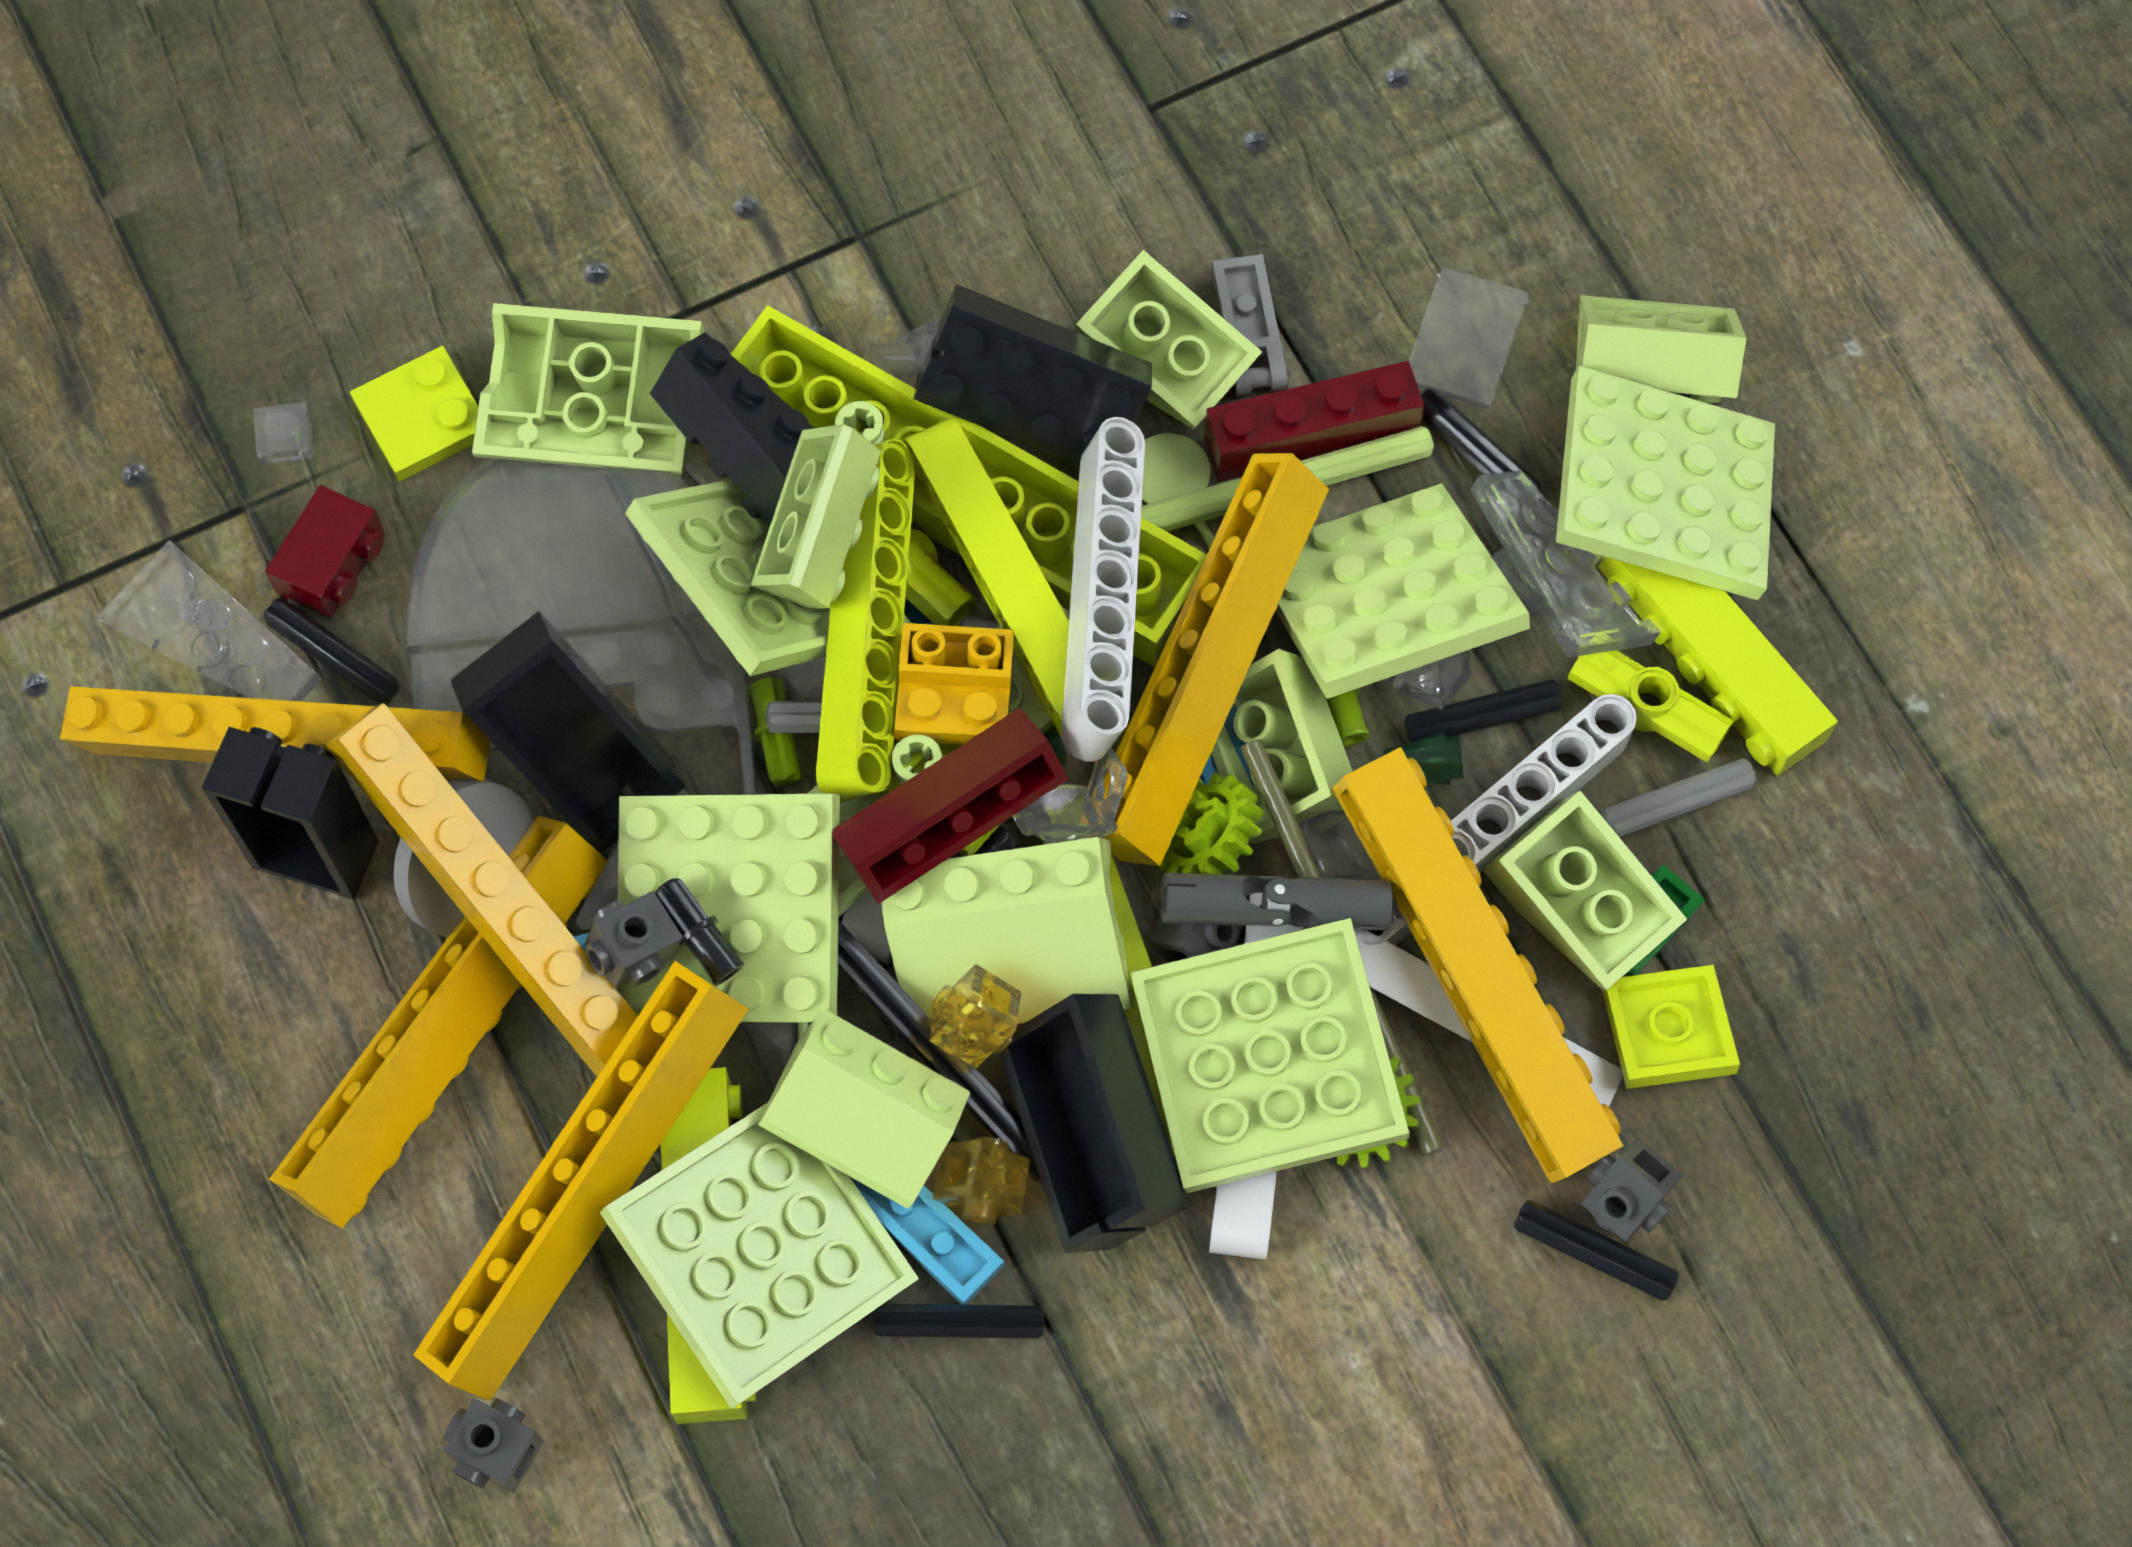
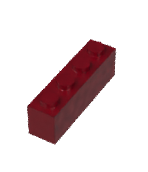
(1313, 418)
(949, 805)

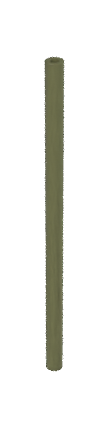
(1306, 866)

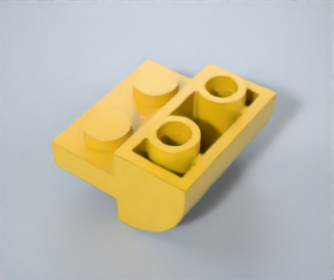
(952, 681)

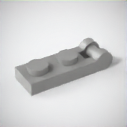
(1248, 306)

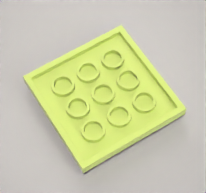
(1667, 483)
(713, 555)
(1395, 592)
(763, 873)
(1269, 1055)
(757, 1253)

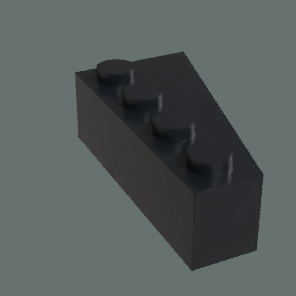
(735, 419)

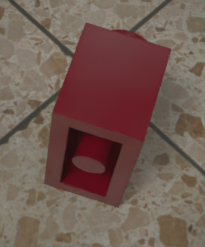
(326, 552)

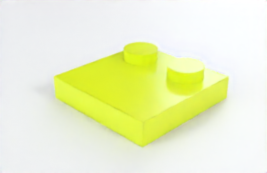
(419, 412)
(1670, 1027)

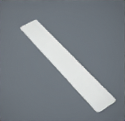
(1416, 987)

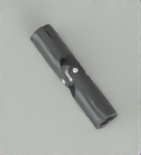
(1295, 902)

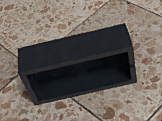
(1028, 376)
(564, 729)
(291, 811)
(1092, 1123)

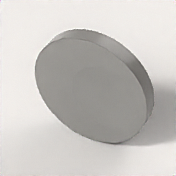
(419, 893)

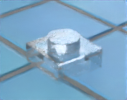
(283, 432)

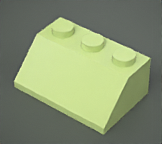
(1663, 345)
(818, 516)
(1294, 722)
(864, 1108)

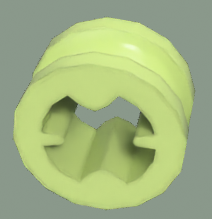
(861, 410)
(902, 755)

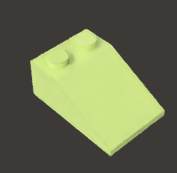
(1162, 321)
(1584, 891)

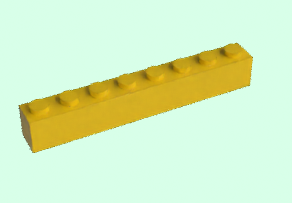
(1211, 651)
(194, 726)
(484, 883)
(1478, 966)
(425, 1041)
(582, 1173)

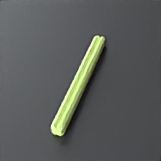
(1328, 468)

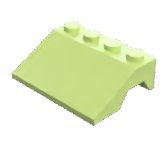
(579, 389)
(1020, 913)

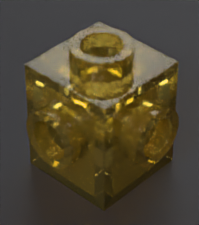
(975, 1016)
(982, 1179)

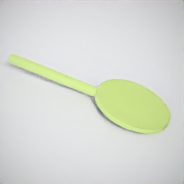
(1174, 468)

